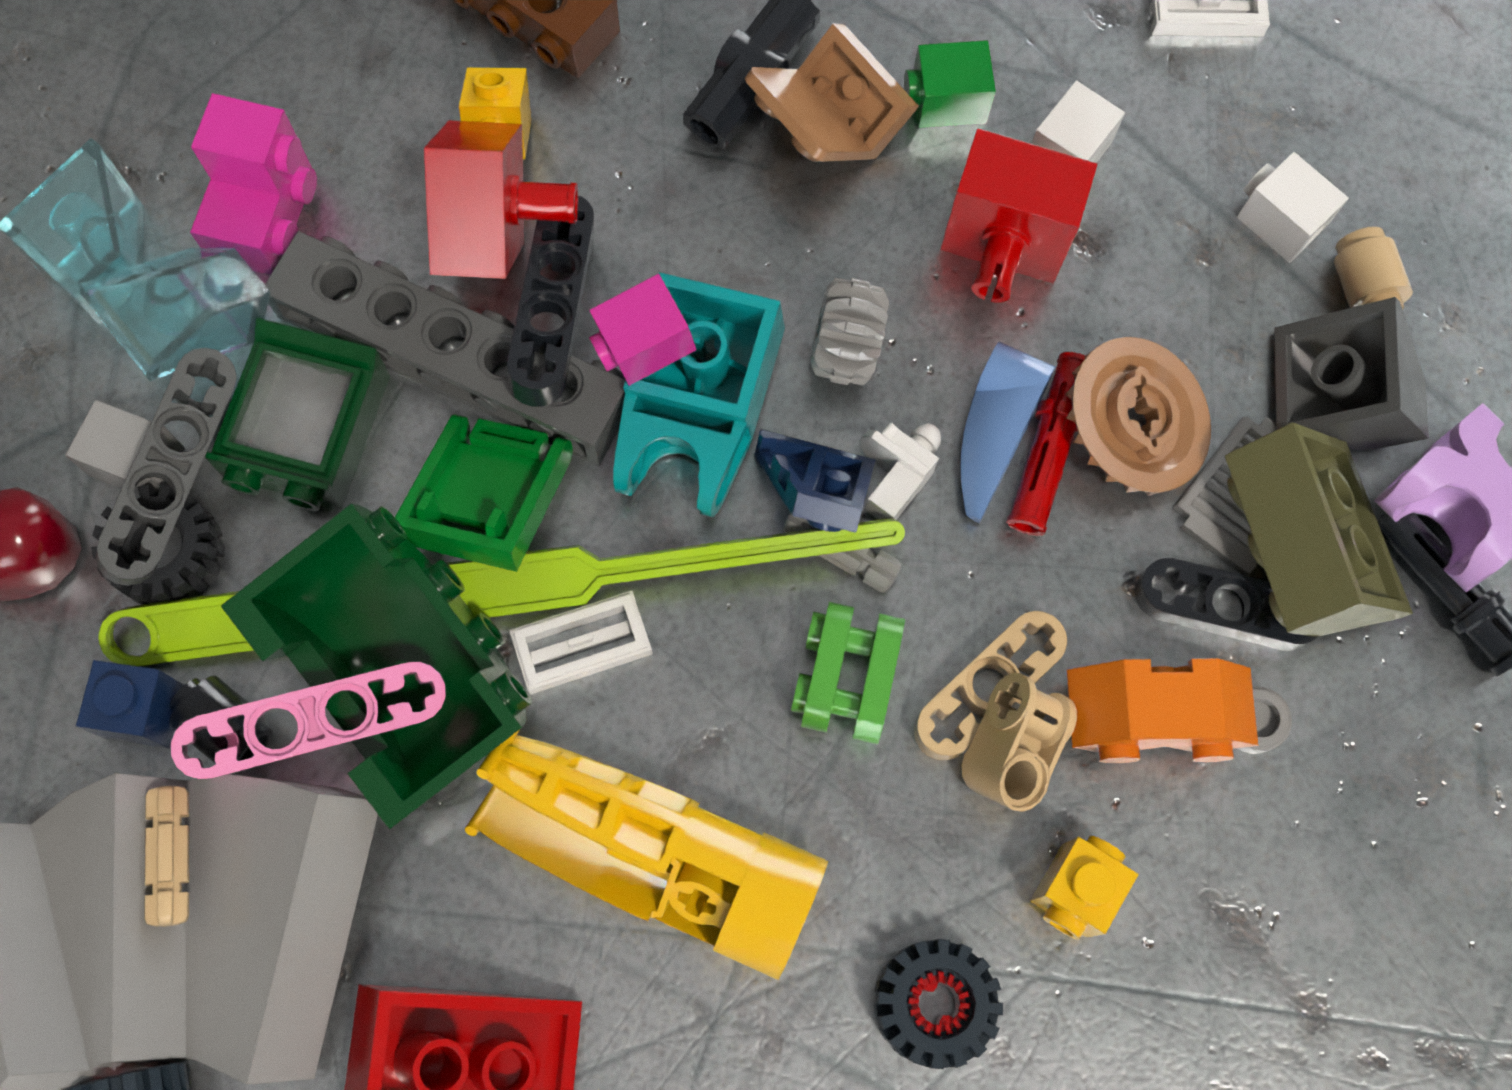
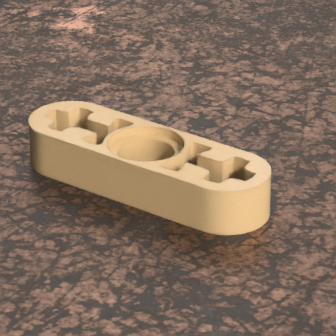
(1010, 641)

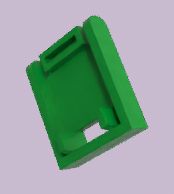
(490, 485)

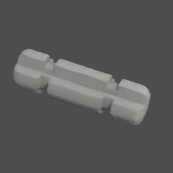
(878, 569)

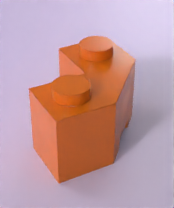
(1142, 707)

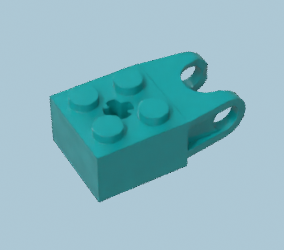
(705, 406)

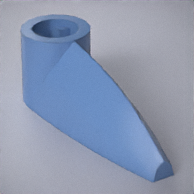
(997, 422)

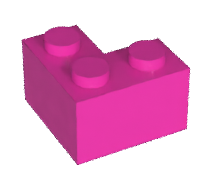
(254, 183)

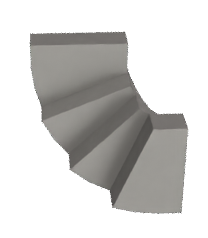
(230, 987)

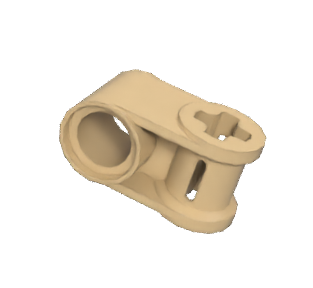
(1017, 748)

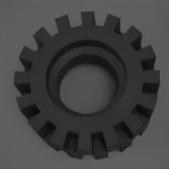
(190, 565)

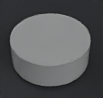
(1272, 720)

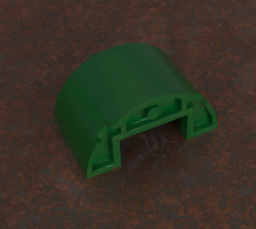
(369, 601)

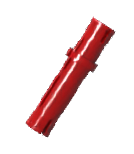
(1048, 452)

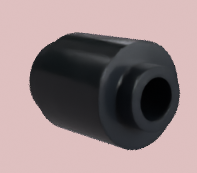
(209, 696)

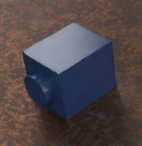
(128, 704)

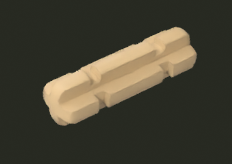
(166, 856)

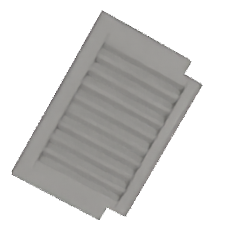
(1210, 509)

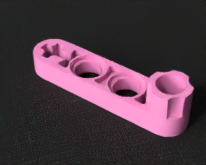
(309, 711)

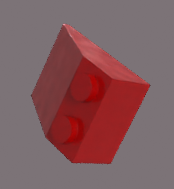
(461, 1040)

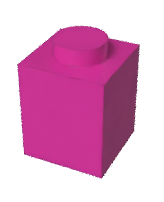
(641, 330)

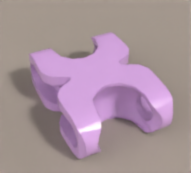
(1465, 490)

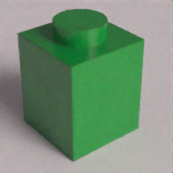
(951, 83)

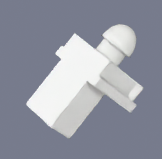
(908, 465)

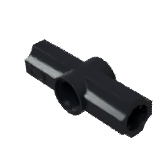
(767, 43)

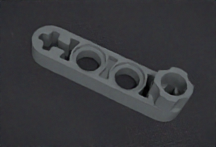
(161, 462)

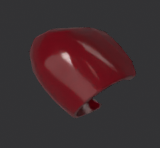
(35, 545)

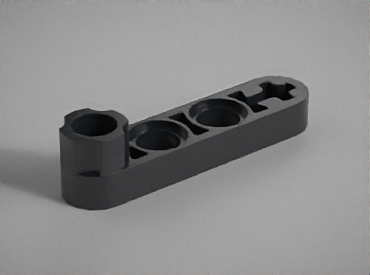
(550, 296)

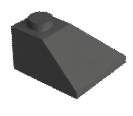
(1352, 377)

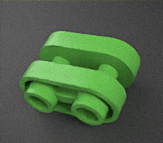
(818, 694)

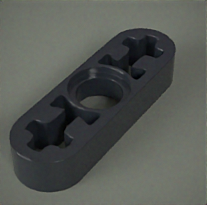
(1178, 611)

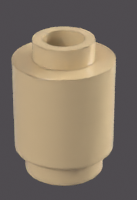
(1371, 268)

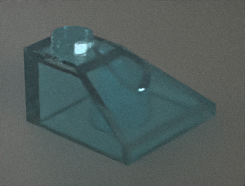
(79, 224)
(179, 306)

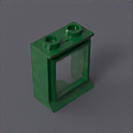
(299, 416)

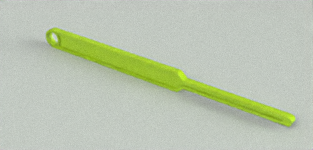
(543, 582)

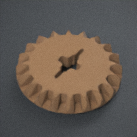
(1160, 387)

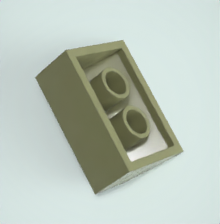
(1314, 533)

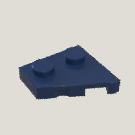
(816, 480)

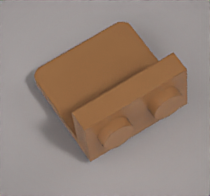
(836, 102)

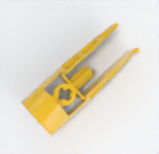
(649, 850)

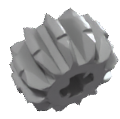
(849, 331)

